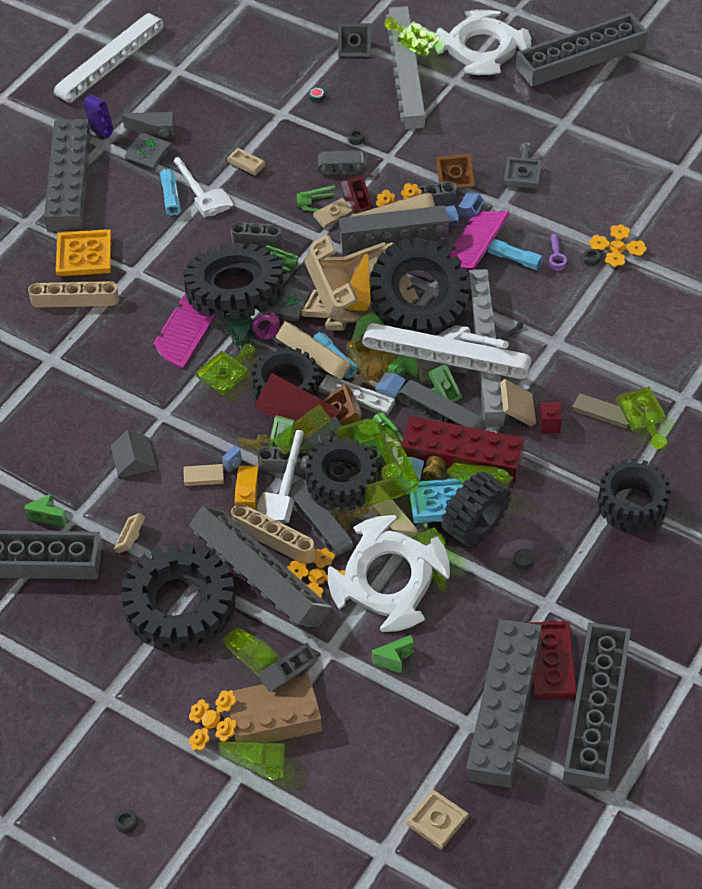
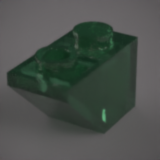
(239, 329)

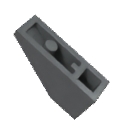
(151, 123)
(287, 667)

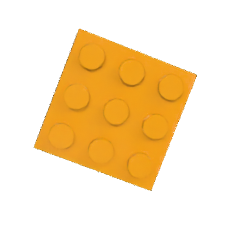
(83, 253)

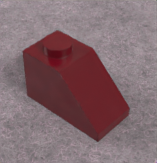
(357, 194)
(550, 416)

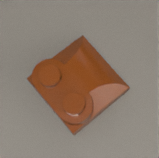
(456, 170)
(347, 403)

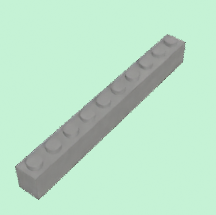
(406, 74)
(484, 326)

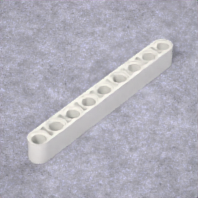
(108, 58)
(447, 351)

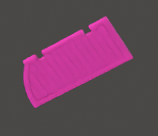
(478, 237)
(182, 334)

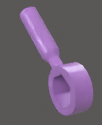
(556, 256)

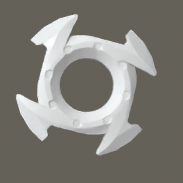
(482, 23)
(377, 542)

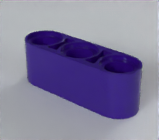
(98, 116)

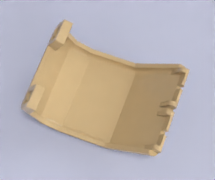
(333, 276)

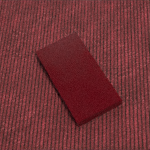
(288, 400)
(555, 664)

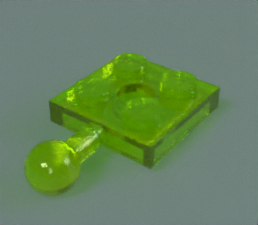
(409, 36)
(224, 363)
(637, 419)

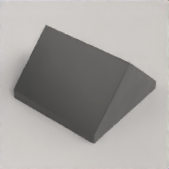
(354, 39)
(132, 454)

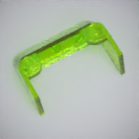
(397, 474)

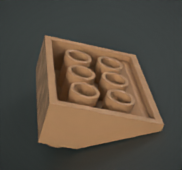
(277, 714)

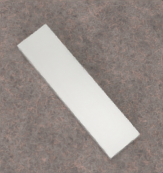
(366, 398)

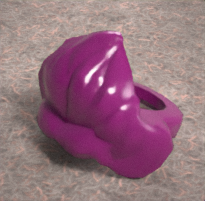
(270, 331)

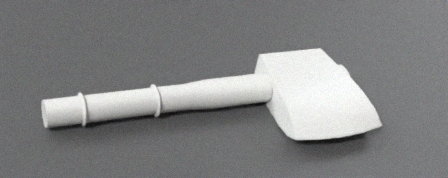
(207, 203)
(463, 334)
(280, 506)

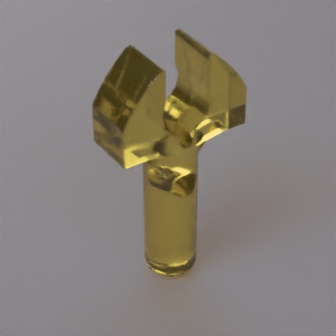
(255, 443)
(347, 517)

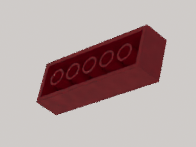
(462, 445)

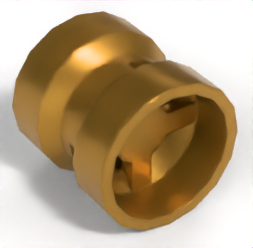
(434, 467)

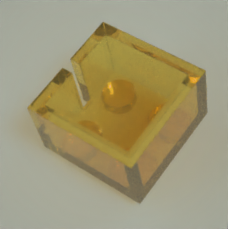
(369, 361)

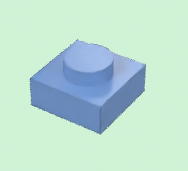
(232, 459)

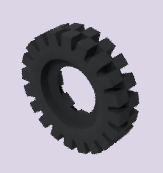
(417, 256)
(208, 268)
(152, 573)

